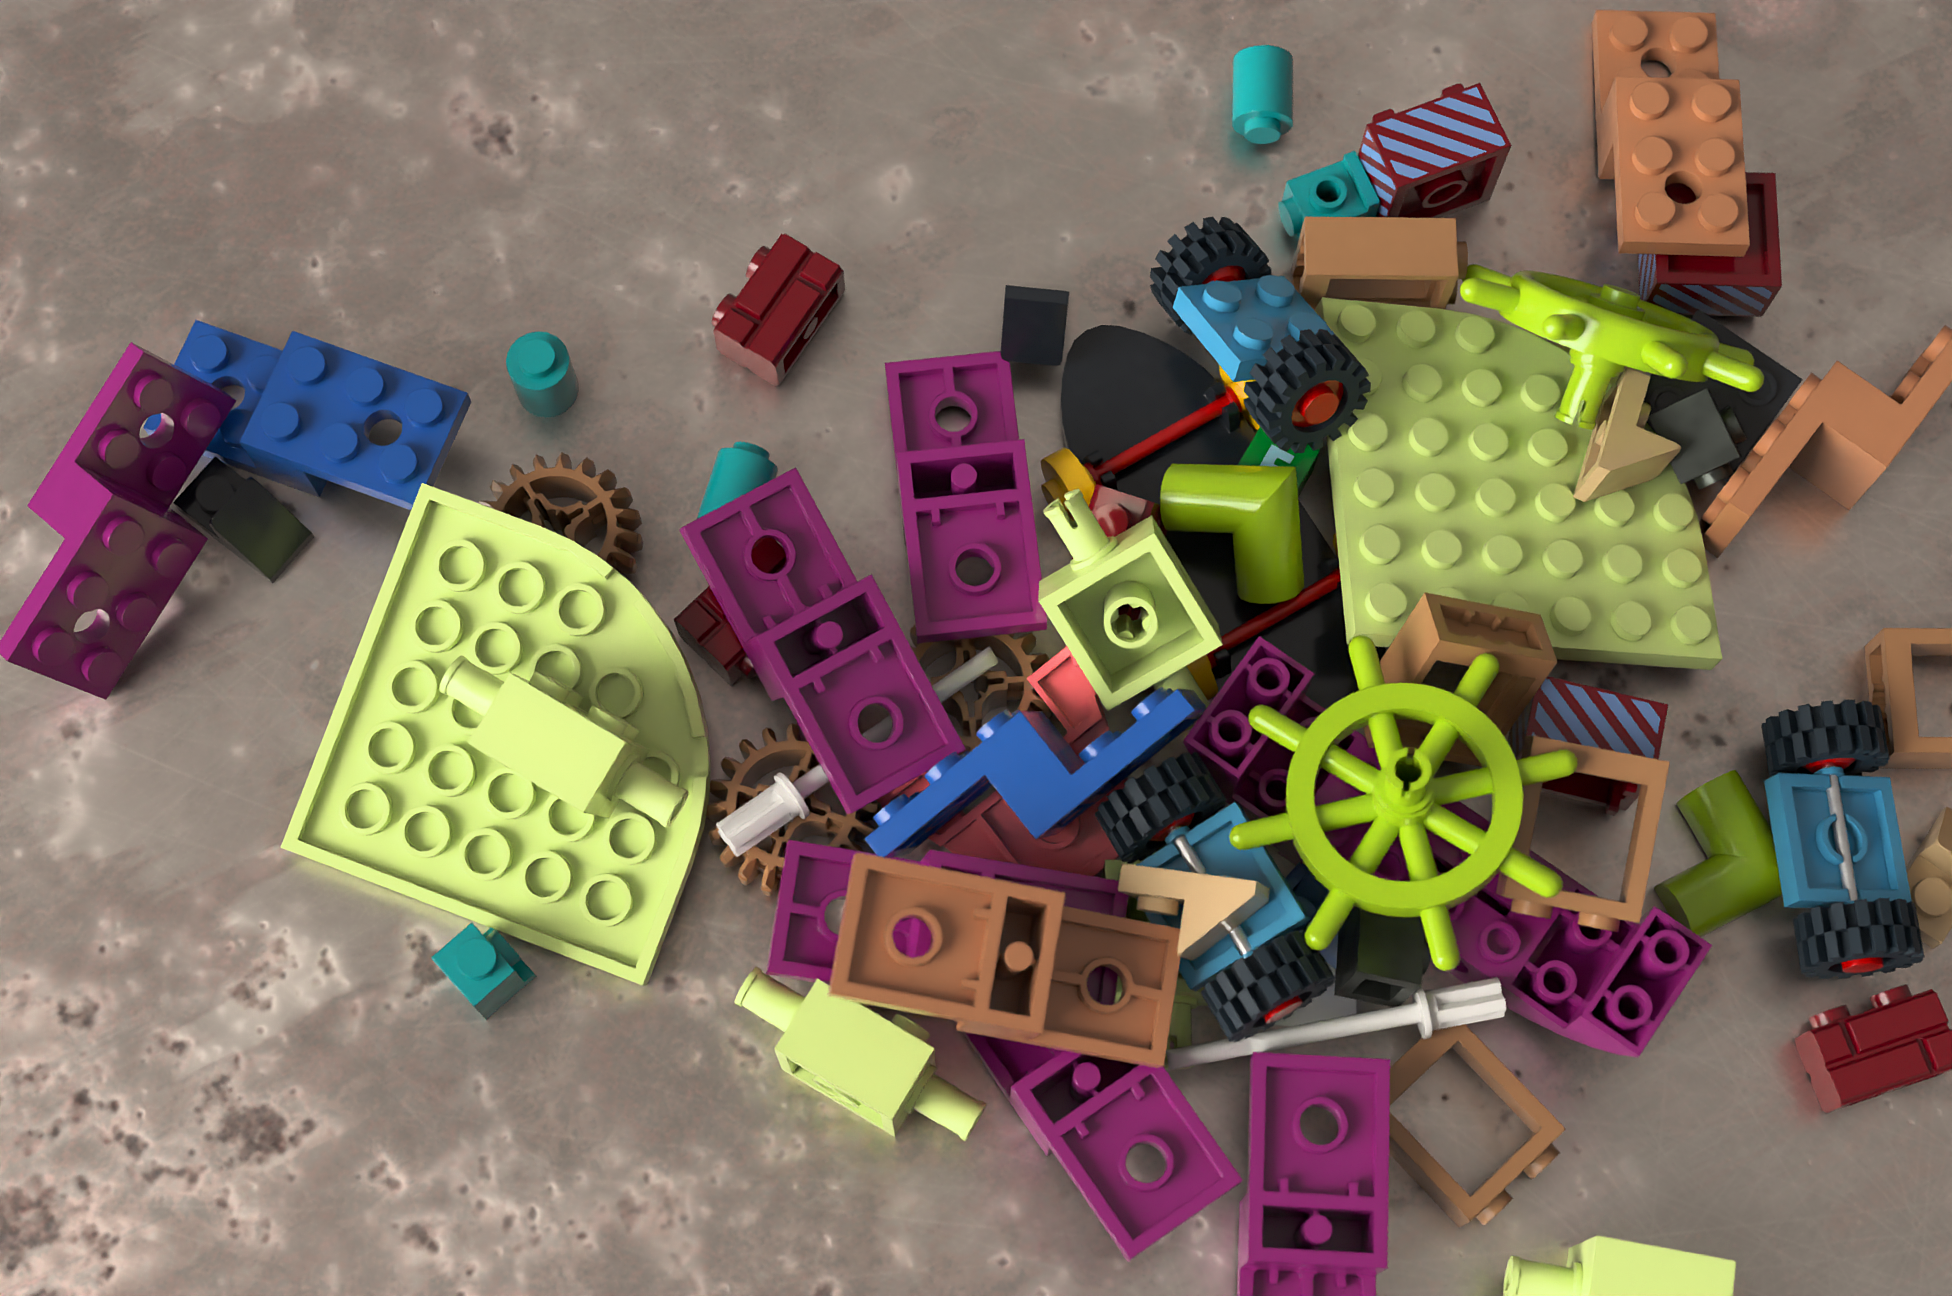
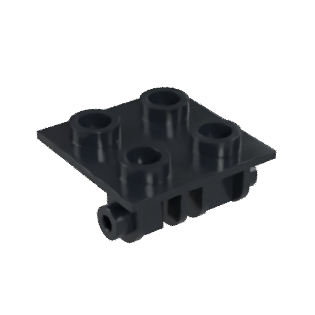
(1752, 409)

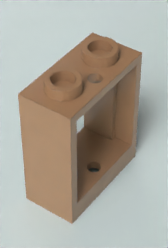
(1380, 260)
(1457, 633)
(1893, 689)
(1609, 764)
(1426, 1171)

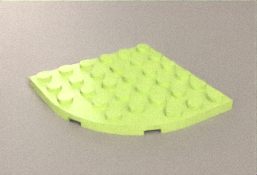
(1468, 492)
(446, 824)

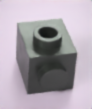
(1705, 438)
(1380, 957)

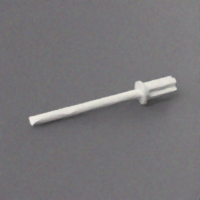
(785, 799)
(1430, 1010)

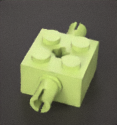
(1135, 570)
(559, 747)
(858, 1056)
(1621, 1269)

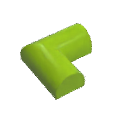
(1256, 507)
(1740, 861)

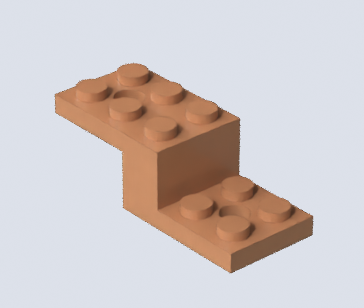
(1669, 133)
(1833, 435)
(1005, 961)

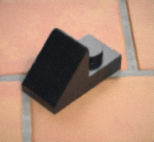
(1034, 325)
(244, 518)

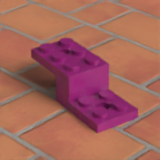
(964, 497)
(120, 535)
(822, 640)
(820, 874)
(1091, 1118)
(1310, 1209)

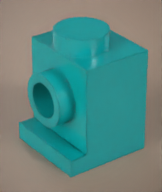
(1343, 181)
(483, 968)

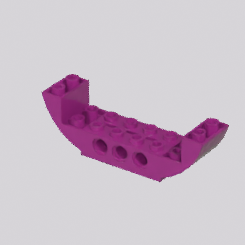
(1557, 973)

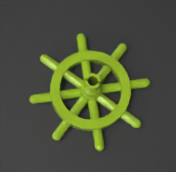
(1606, 333)
(1404, 801)

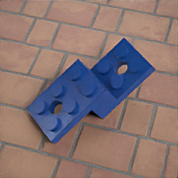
(313, 414)
(1033, 771)

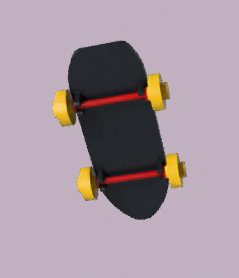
(1145, 405)

